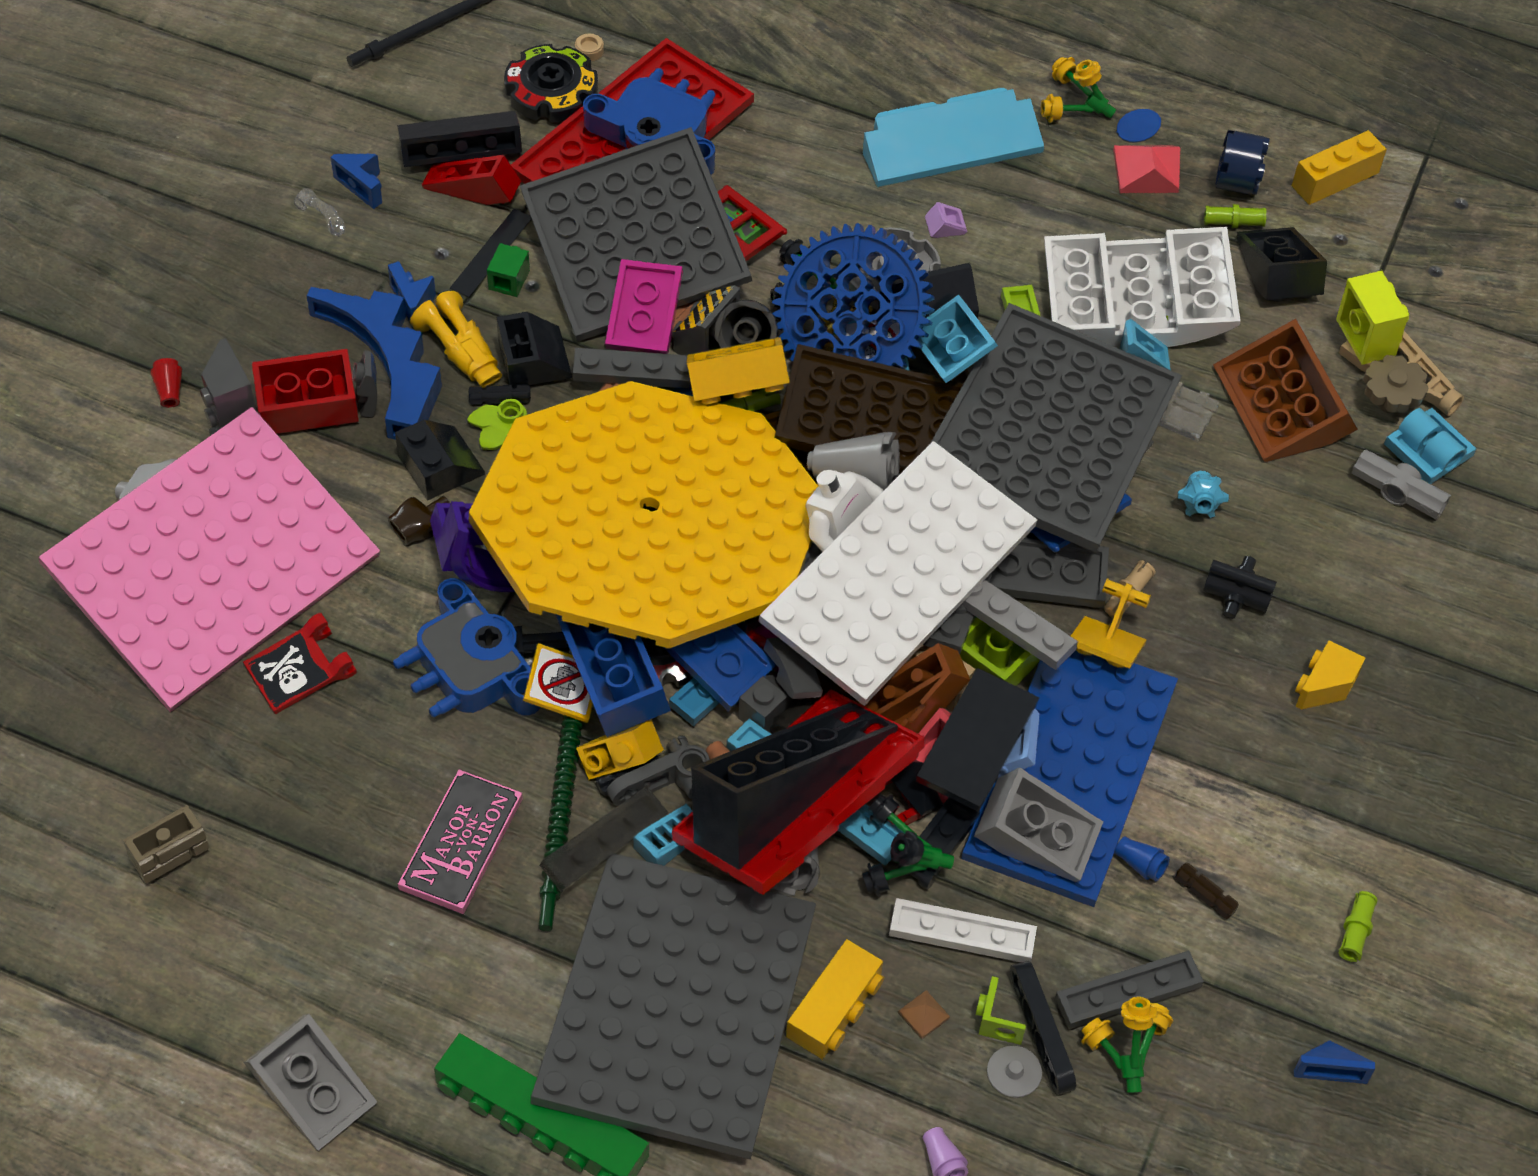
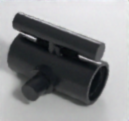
(1239, 586)

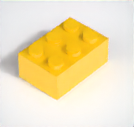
(737, 370)

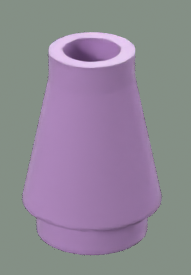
(943, 1154)

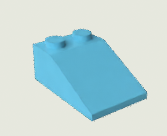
(955, 339)

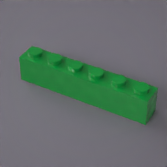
(505, 1092)

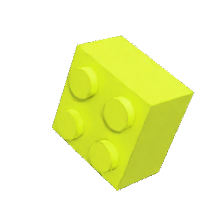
(1372, 317)

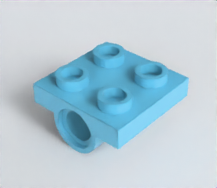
(1429, 444)

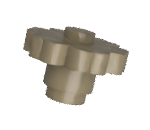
(1395, 384)

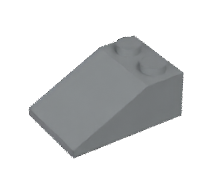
(1038, 826)
(310, 1081)

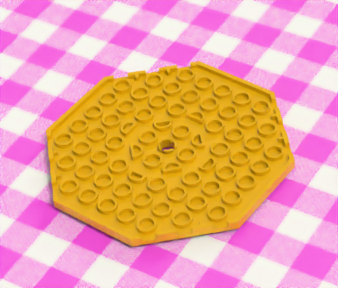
(572, 526)

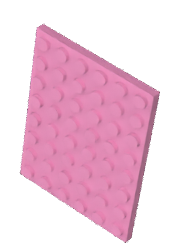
(209, 558)

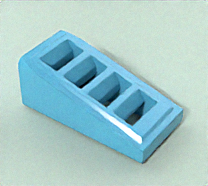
(644, 839)

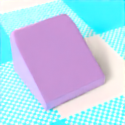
(945, 221)

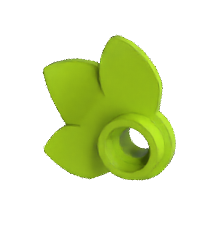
(496, 422)

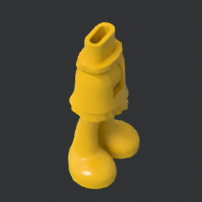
(465, 349)

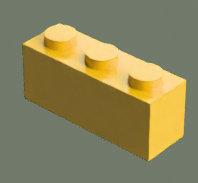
(1338, 167)
(835, 1000)

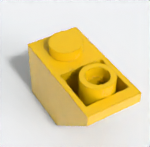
(1331, 676)
(620, 750)

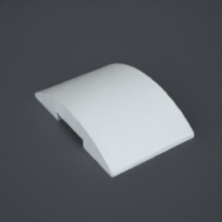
(1105, 283)

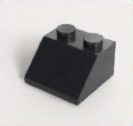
(436, 457)

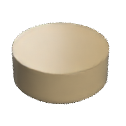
(590, 45)

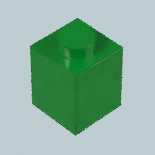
(508, 270)

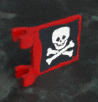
(297, 666)

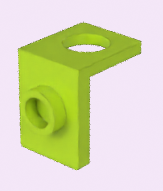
(990, 1024)

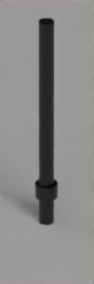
(377, 48)

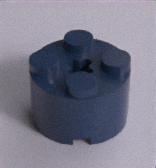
(1242, 162)

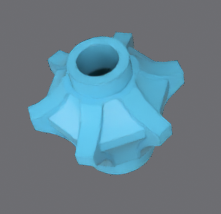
(1202, 494)

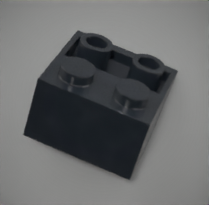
(531, 349)

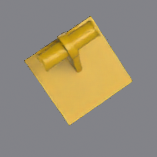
(1106, 640)

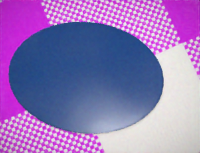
(1138, 125)

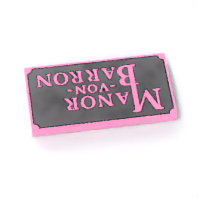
(460, 841)

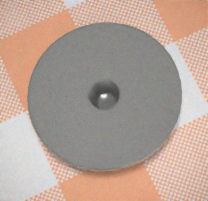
(1014, 1071)

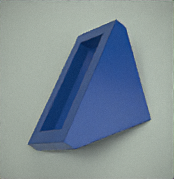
(1334, 1063)

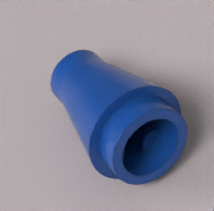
(1143, 858)

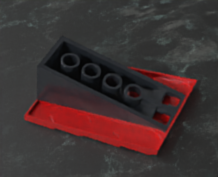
(791, 790)

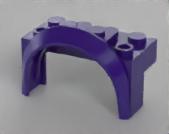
(457, 549)

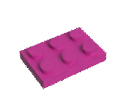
(644, 307)

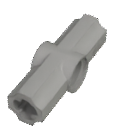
(1401, 484)

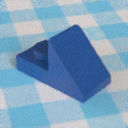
(359, 175)
(413, 291)

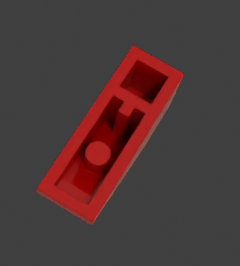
(477, 180)

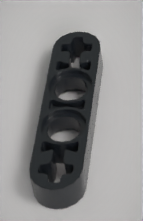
(1043, 1027)

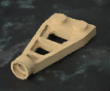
(1437, 386)

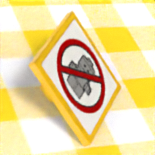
(557, 684)

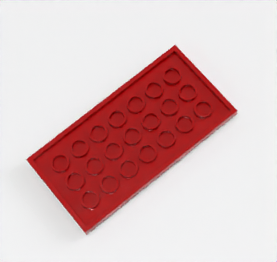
(574, 145)

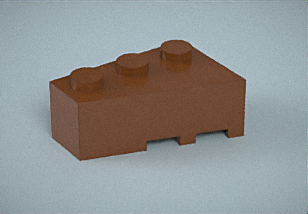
(921, 687)

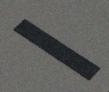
(477, 268)

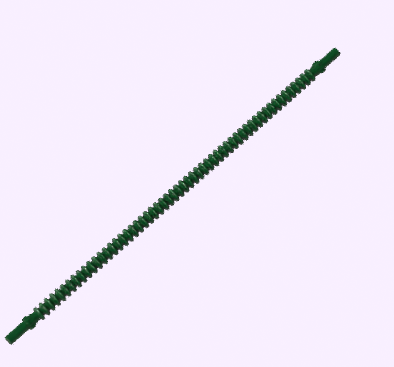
(560, 812)

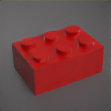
(305, 391)

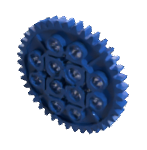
(856, 252)

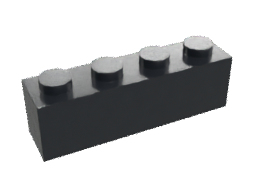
(459, 138)

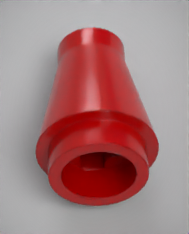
(167, 380)

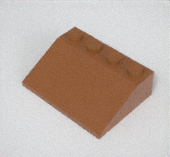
(1284, 394)

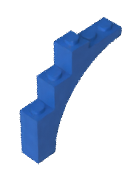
(400, 349)

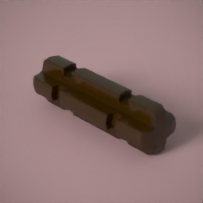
(1206, 890)

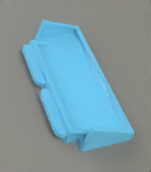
(951, 136)

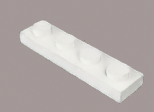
(963, 930)

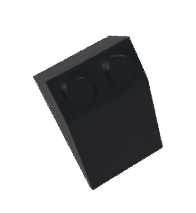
(1283, 263)

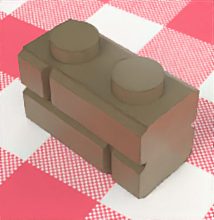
(166, 844)

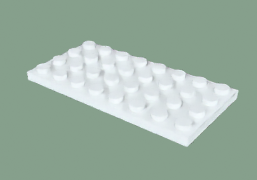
(897, 572)

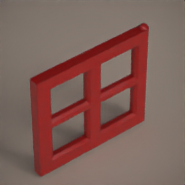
(774, 229)

